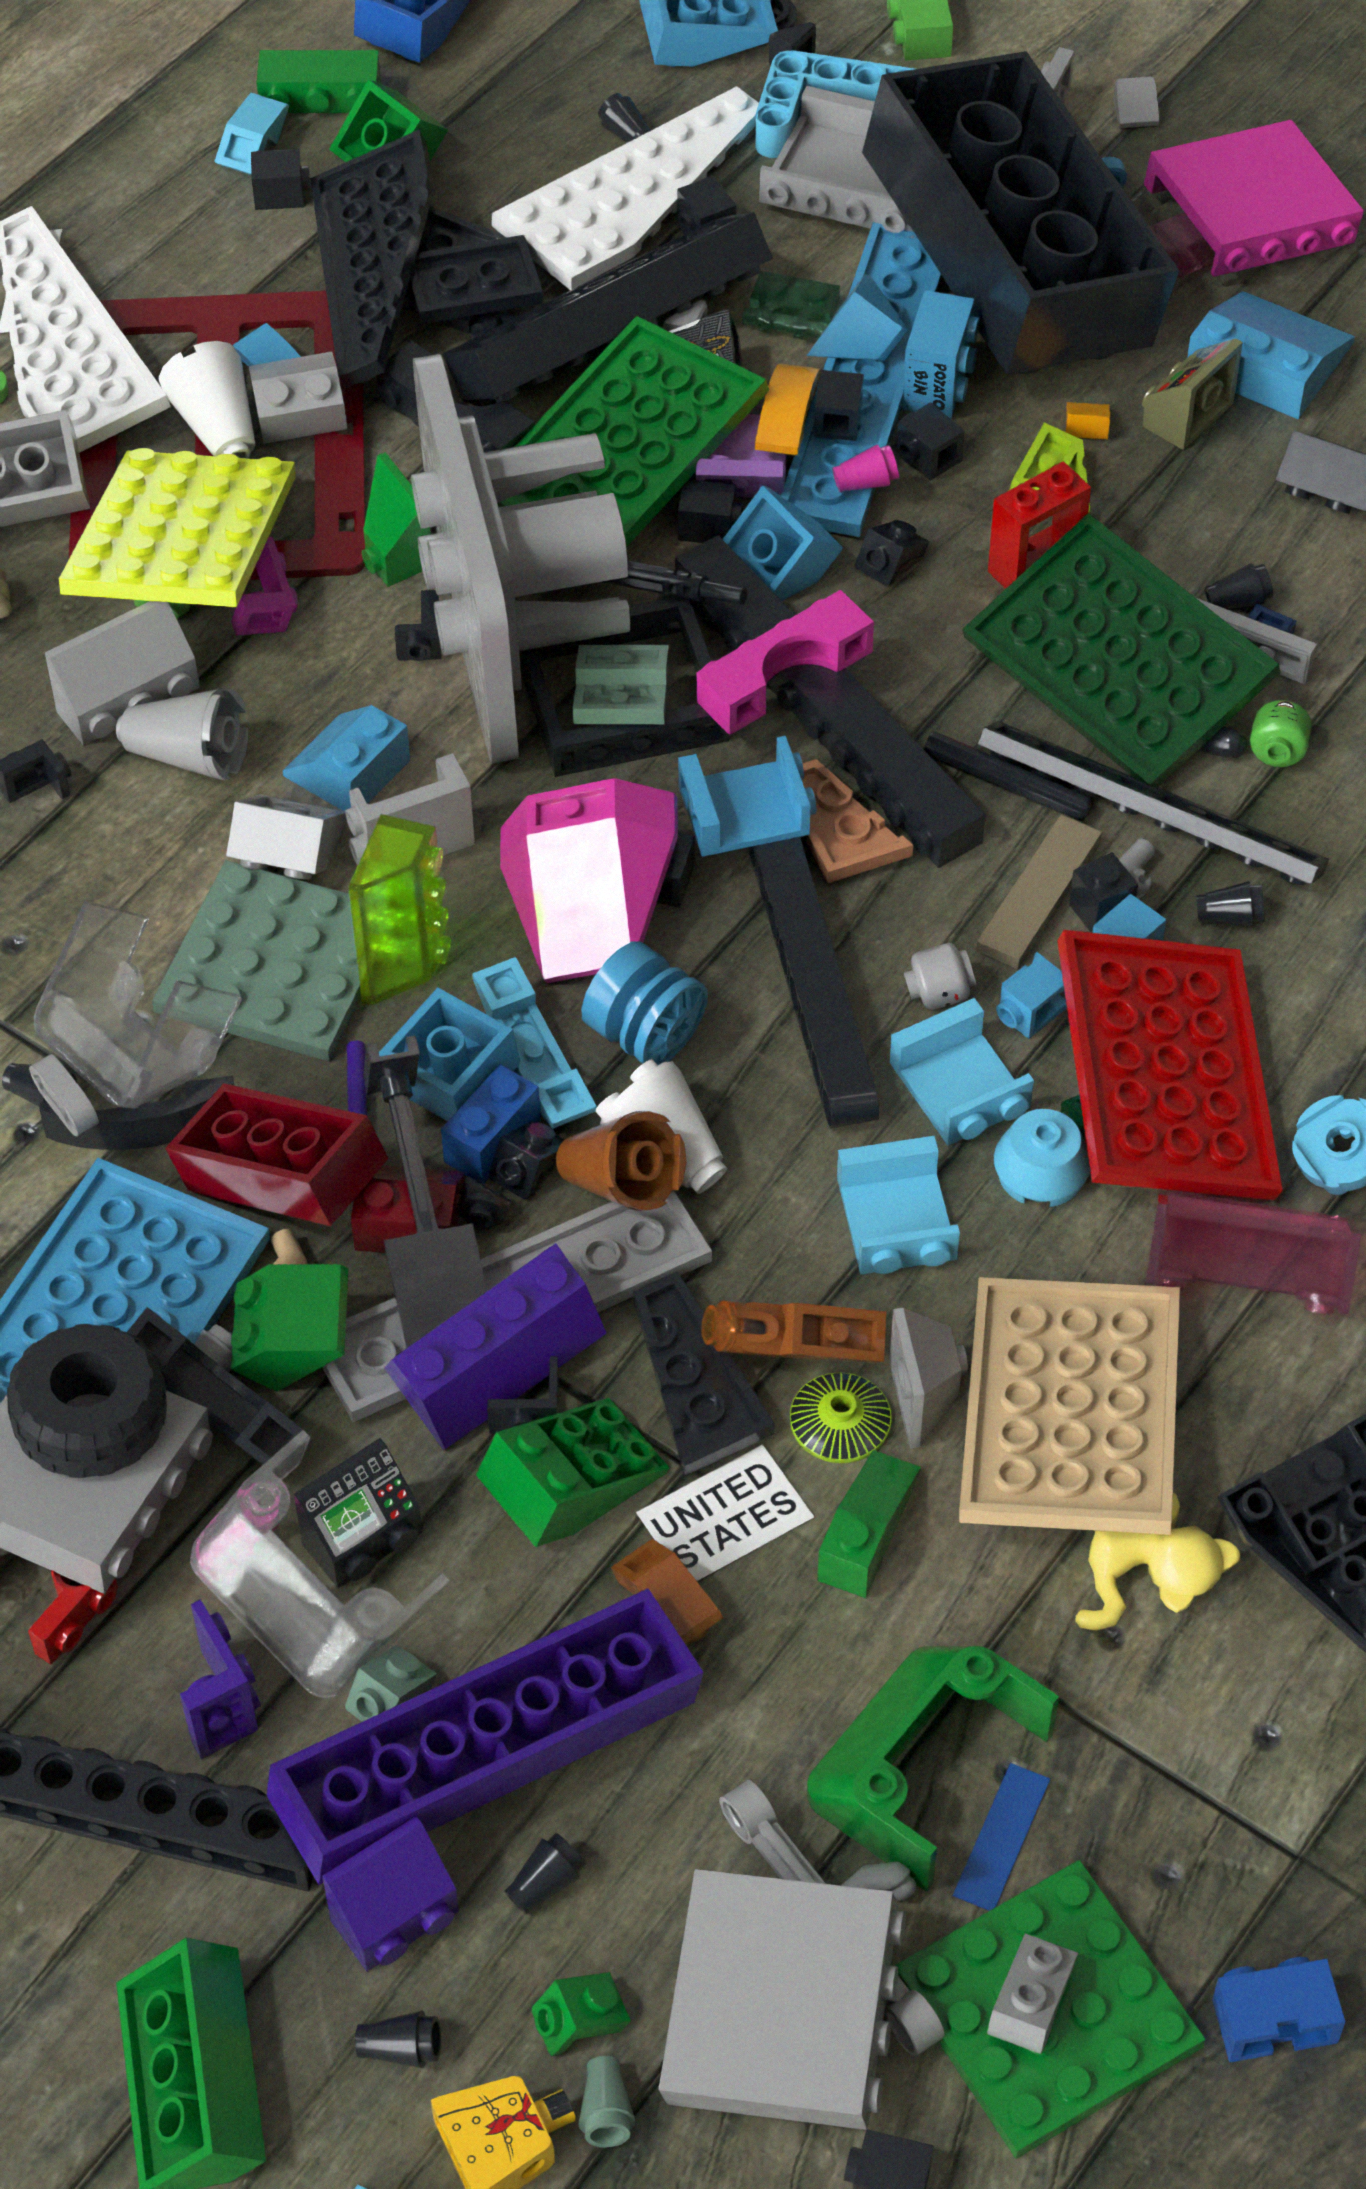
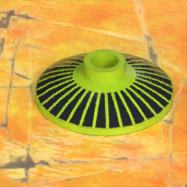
(840, 1435)

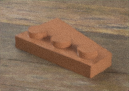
(844, 833)

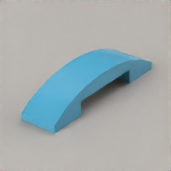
(512, 1001)

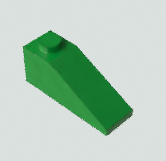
(866, 1523)

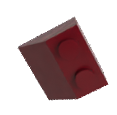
(385, 1209)

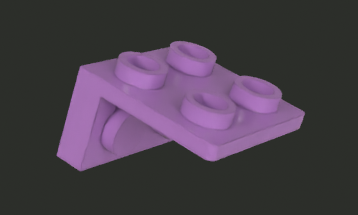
(742, 465)

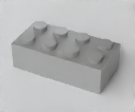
(40, 469)

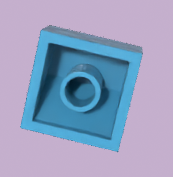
(352, 752)

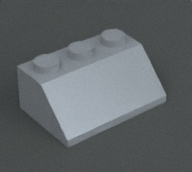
(119, 666)

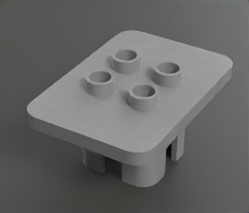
(495, 554)

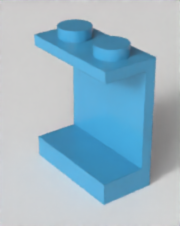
(747, 803)

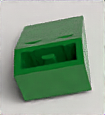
(568, 1469)

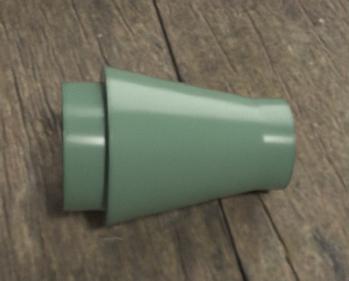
(605, 2107)

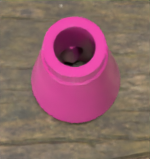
(867, 470)

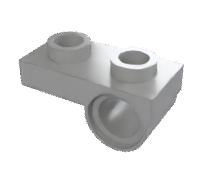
(1032, 1994)

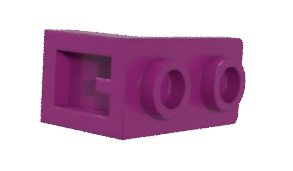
(273, 608)

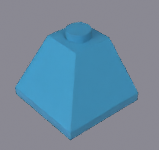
(782, 544)

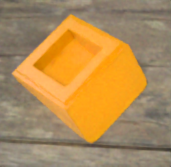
(1088, 420)

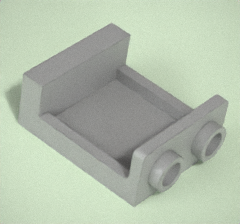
(439, 804)

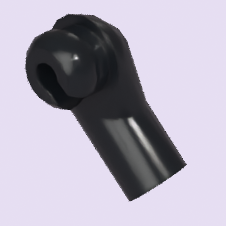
(1226, 743)

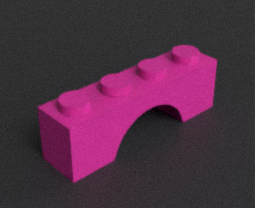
(825, 635)

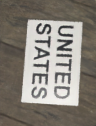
(726, 1513)

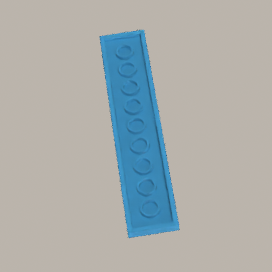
(902, 273)

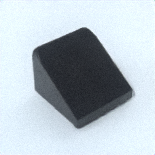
(795, 38)

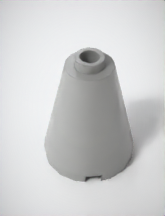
(189, 732)

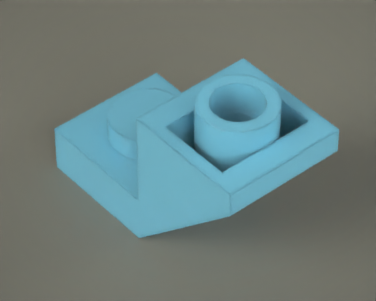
(249, 129)

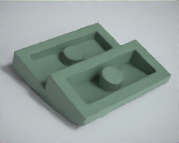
(621, 684)

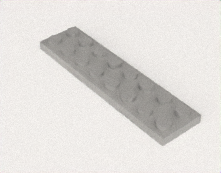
(609, 1249)

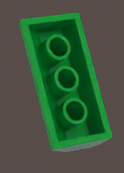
(190, 2068)

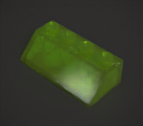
(398, 909)

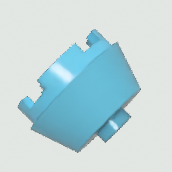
(1042, 1158)

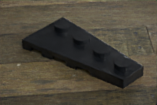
(701, 1388)

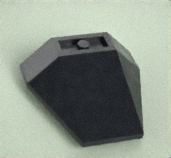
(1312, 1524)

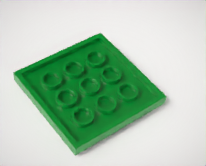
(1109, 2030)

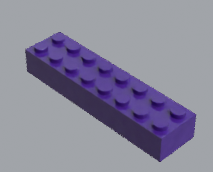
(485, 1732)

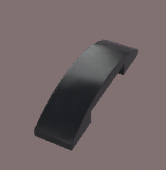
(139, 1127)

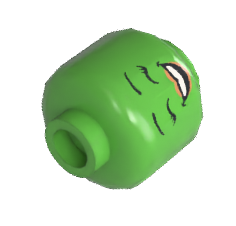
(1281, 729)

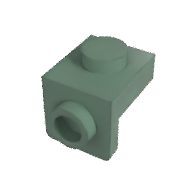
(387, 1683)

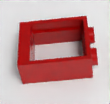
(1059, 495)

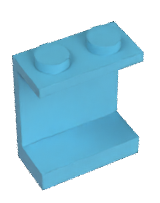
(958, 1073)
(896, 1206)

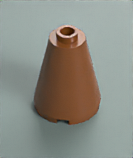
(626, 1160)

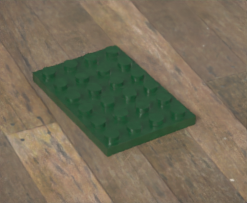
(1121, 651)

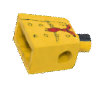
(499, 2132)

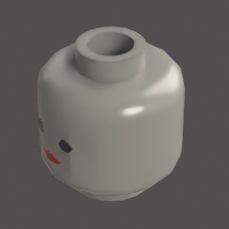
(940, 976)

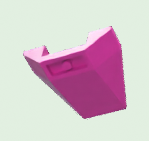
(587, 870)

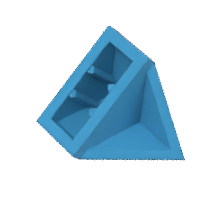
(862, 327)

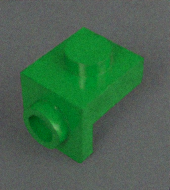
(579, 2010)

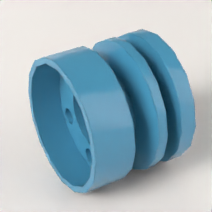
(644, 1003)

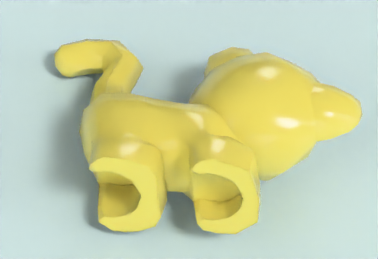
(1178, 1563)

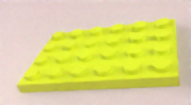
(179, 528)

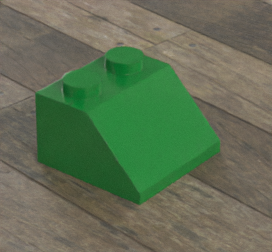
(383, 117)
(289, 1322)

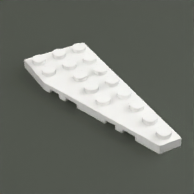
(614, 202)
(67, 342)

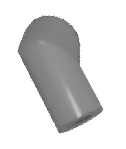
(1135, 860)
(884, 1876)

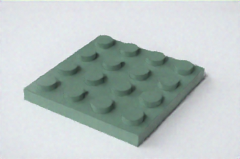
(282, 951)

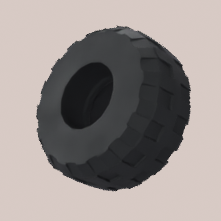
(94, 1437)

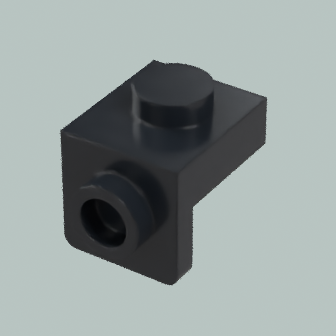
(887, 548)
(420, 640)
(33, 769)
(523, 1157)

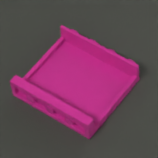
(1257, 195)

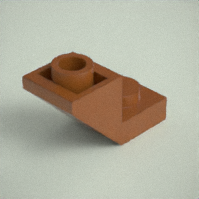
(672, 1586)

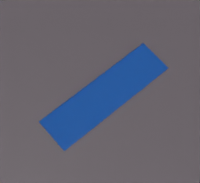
(1001, 1837)

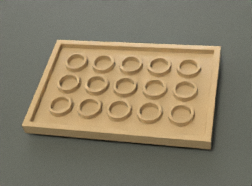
(1072, 1406)

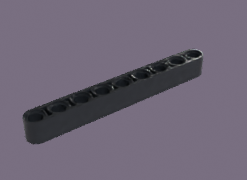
(815, 983)

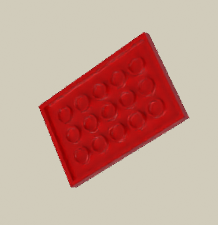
(1168, 1066)

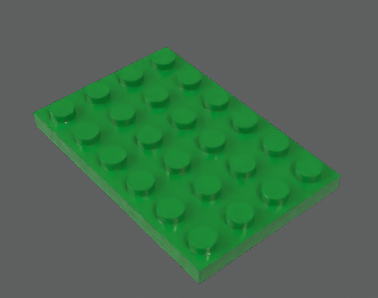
(655, 415)

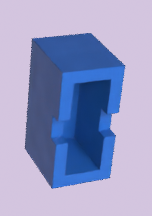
(491, 1112)
(1276, 2007)

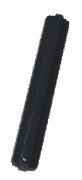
(1008, 776)

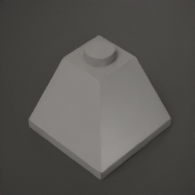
(924, 1371)

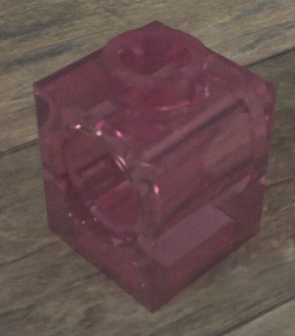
(1182, 243)

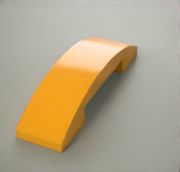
(786, 408)

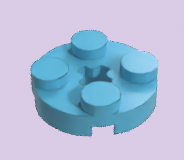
(1313, 1143)

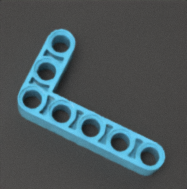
(787, 80)

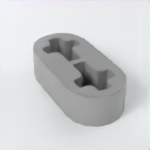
(63, 1095)

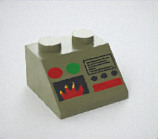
(1193, 393)

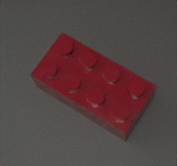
(277, 1154)

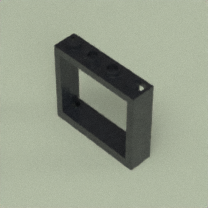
(622, 743)

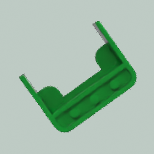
(856, 1779)

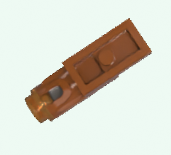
(796, 1331)

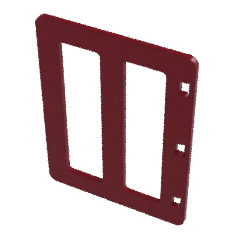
(337, 456)

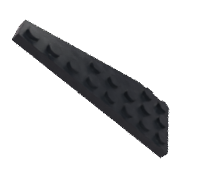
(369, 238)

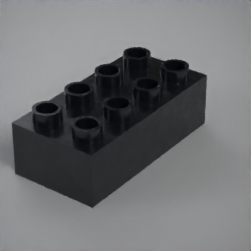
(1019, 212)

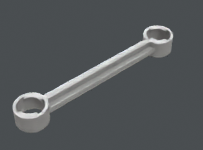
(755, 1822)

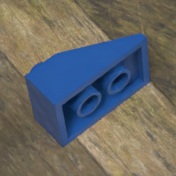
(407, 26)

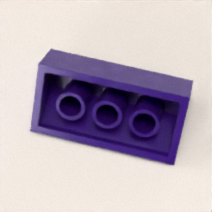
(497, 1346)

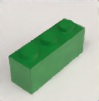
(316, 78)

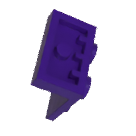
(222, 1704)

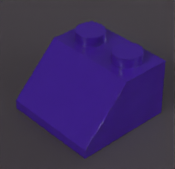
(390, 1895)

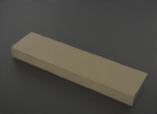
(1038, 892)

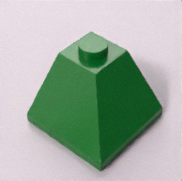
(391, 525)

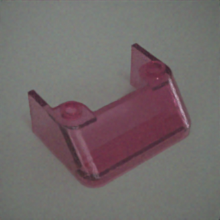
(1254, 1248)

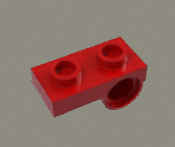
(63, 1621)

